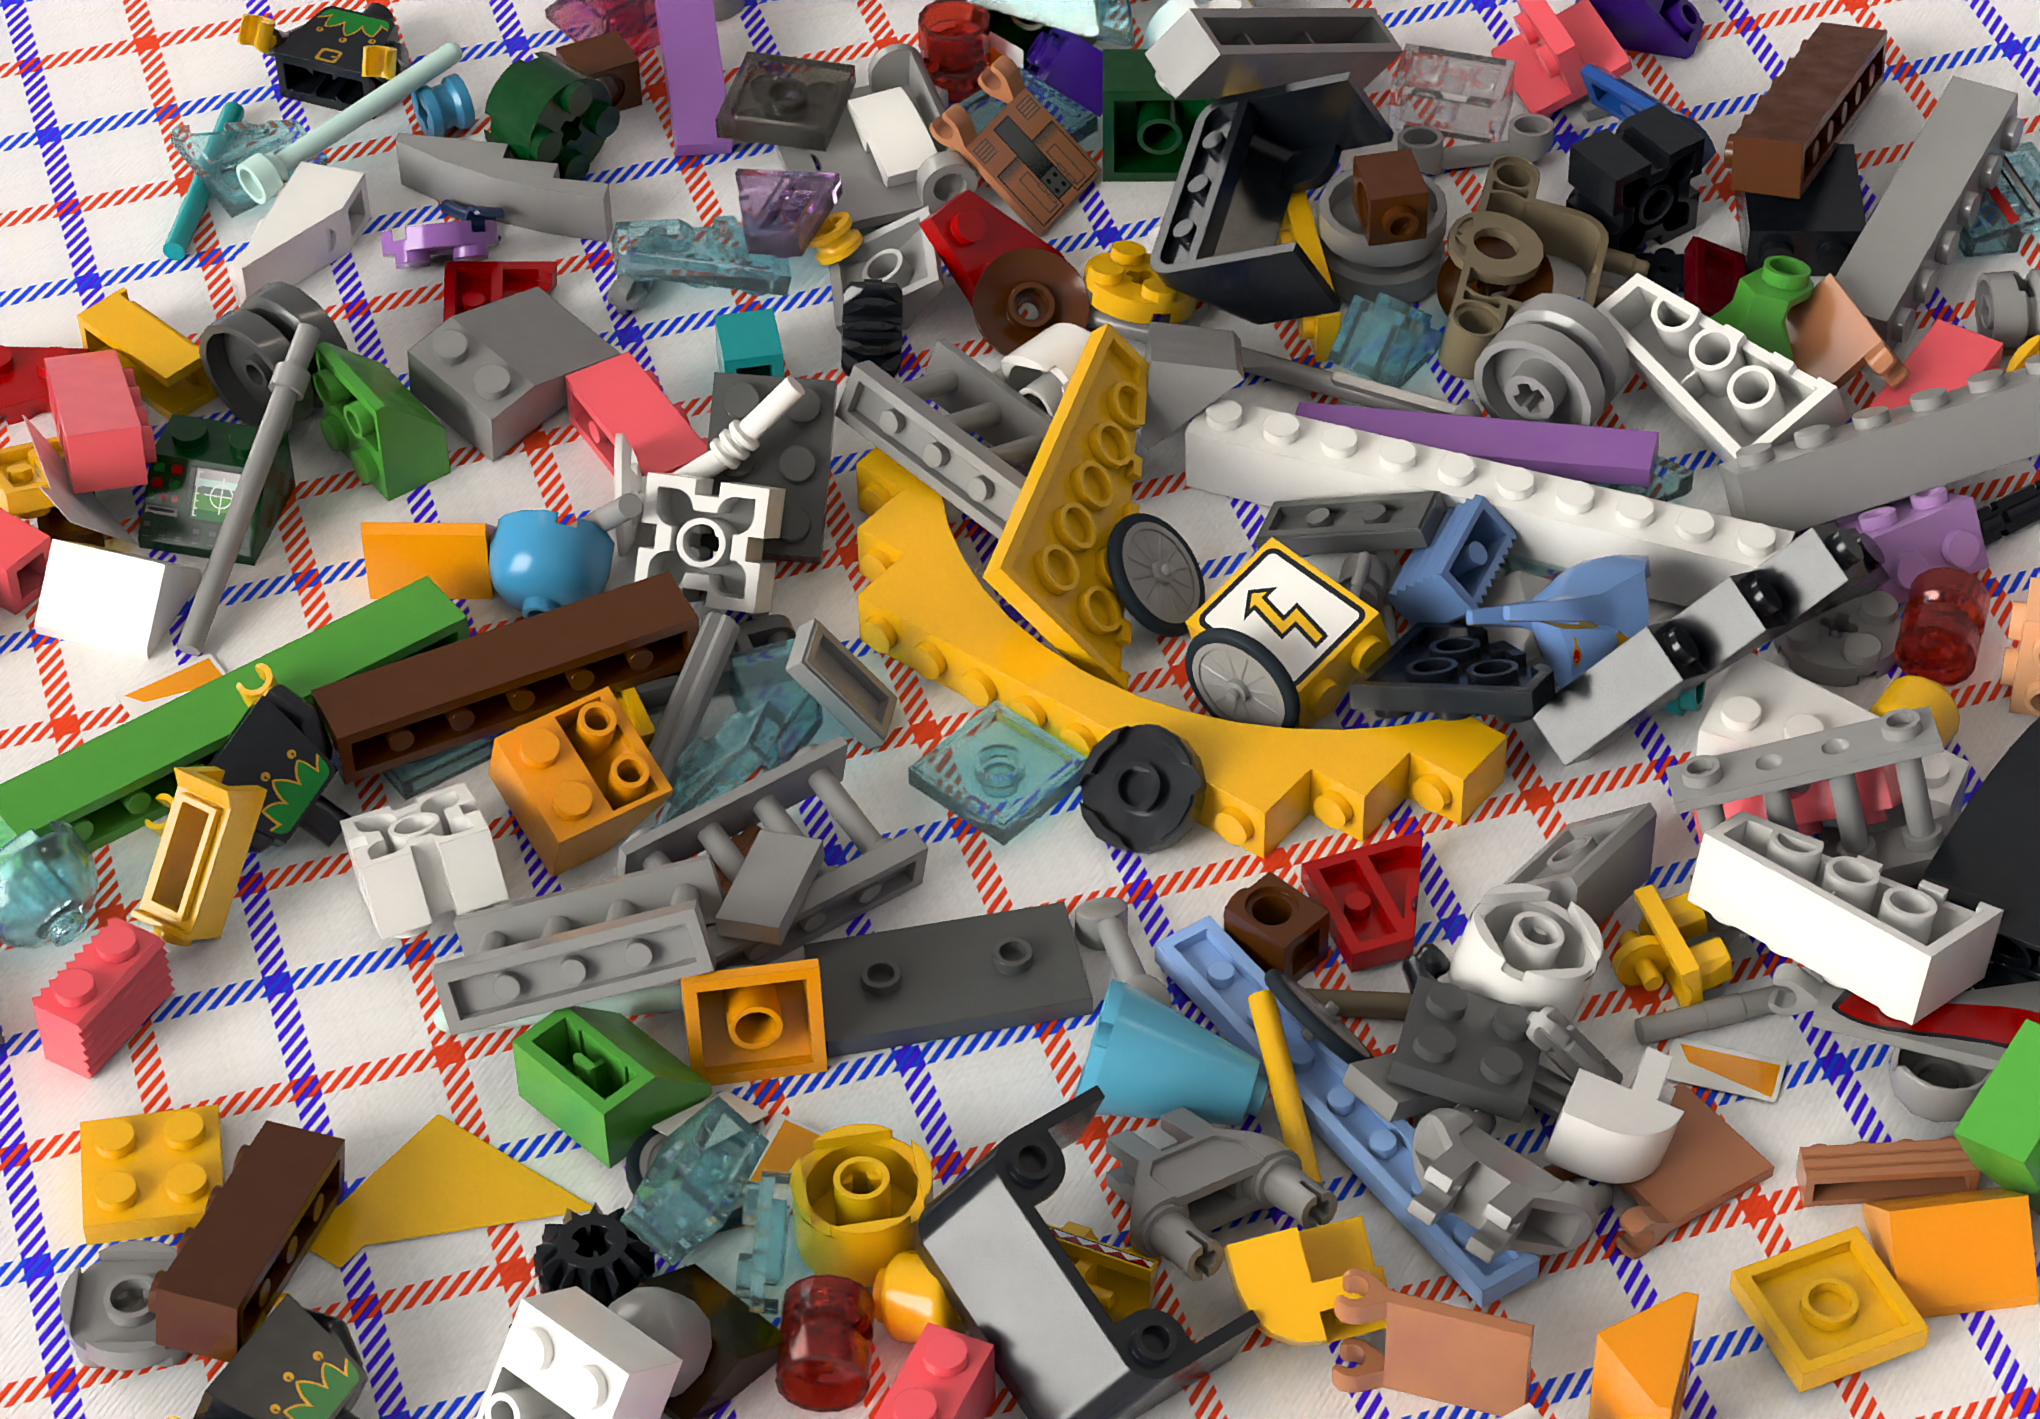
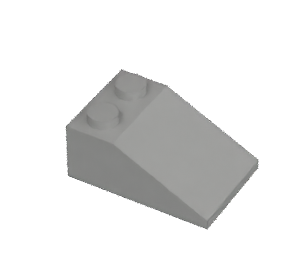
(502, 367)

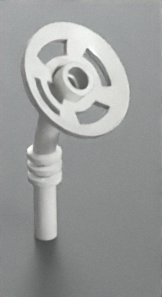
(724, 453)

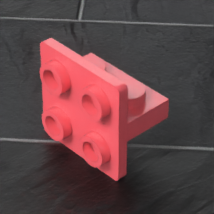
(1554, 52)

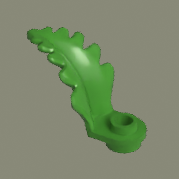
(1764, 301)

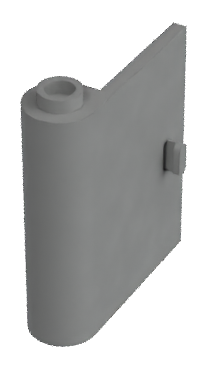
(863, 188)

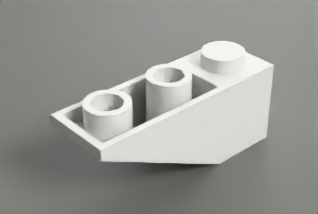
(306, 229)

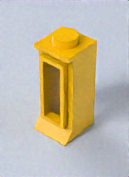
(162, 359)
(200, 856)

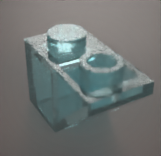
(1384, 340)

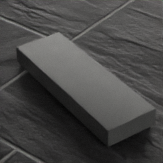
(1354, 523)

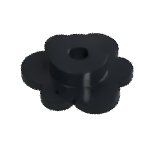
(1665, 268)

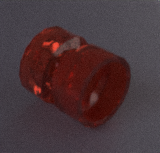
(955, 45)
(1942, 626)
(825, 1343)

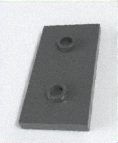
(950, 979)

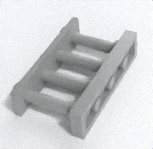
(940, 446)
(1834, 755)
(835, 895)
(581, 945)

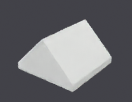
(111, 597)

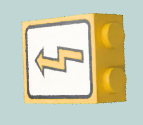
(1303, 619)

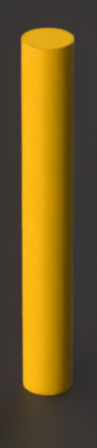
(1283, 1080)

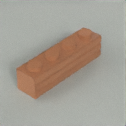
(1882, 1171)

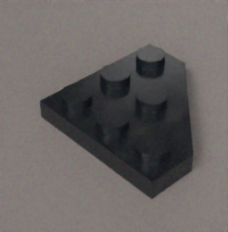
(1454, 675)

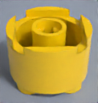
(858, 1200)

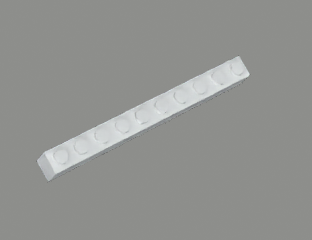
(1556, 520)

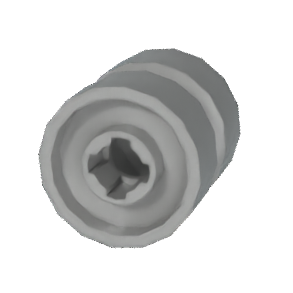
(2008, 306)

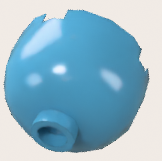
(547, 563)

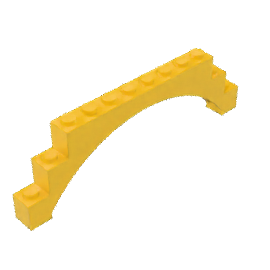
(1258, 777)

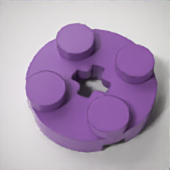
(439, 239)

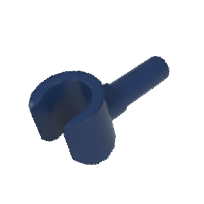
(475, 214)

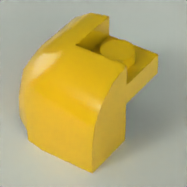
(1297, 1275)

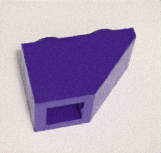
(1652, 25)
(1068, 67)

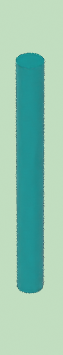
(196, 197)

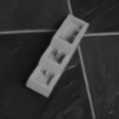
(525, 189)

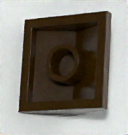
(741, 1343)

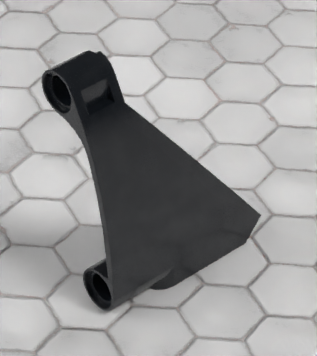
(1996, 854)

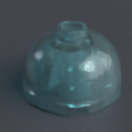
(45, 888)

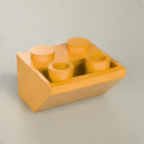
(577, 780)

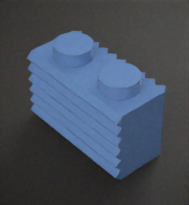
(1456, 567)

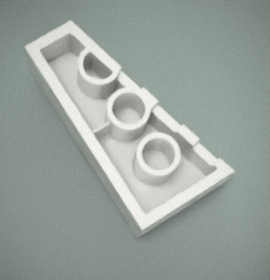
(1715, 376)
(1771, 704)
(1843, 918)

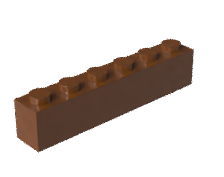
(1807, 111)
(506, 676)

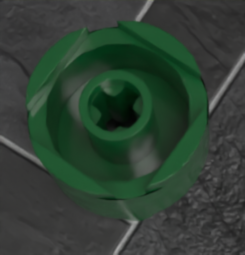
(551, 114)

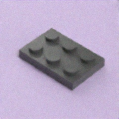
(790, 456)

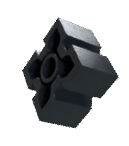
(1639, 178)

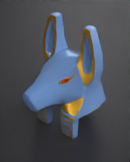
(1579, 613)

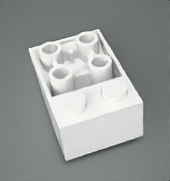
(577, 1362)

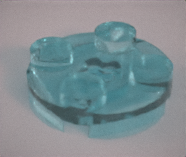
(771, 1226)

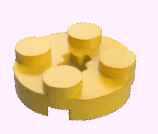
(1130, 289)

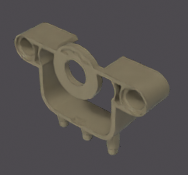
(1530, 226)

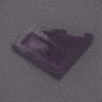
(784, 208)

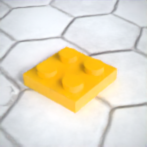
(149, 1172)
(1828, 1309)

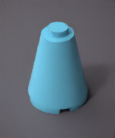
(1159, 1061)

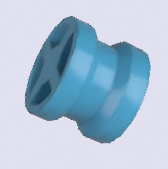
(443, 106)

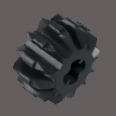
(872, 325)
(594, 1255)

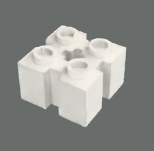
(741, 520)
(424, 861)

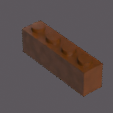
(248, 1241)

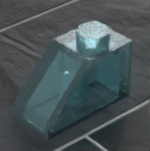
(761, 676)

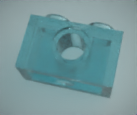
(694, 1181)

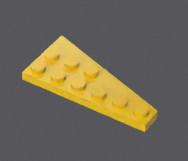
(1076, 492)

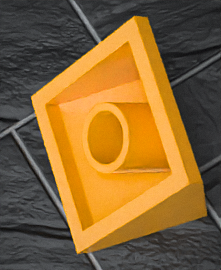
(447, 553)
(755, 1022)
(1957, 1249)
(1645, 1362)

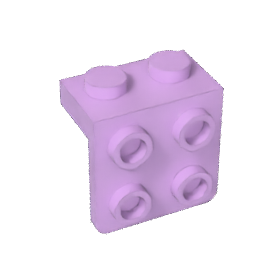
(1922, 534)

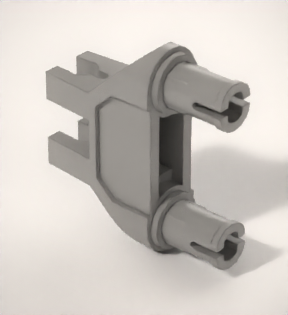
(1206, 1184)
(1498, 1189)

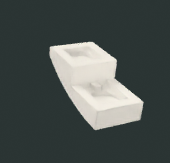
(893, 134)

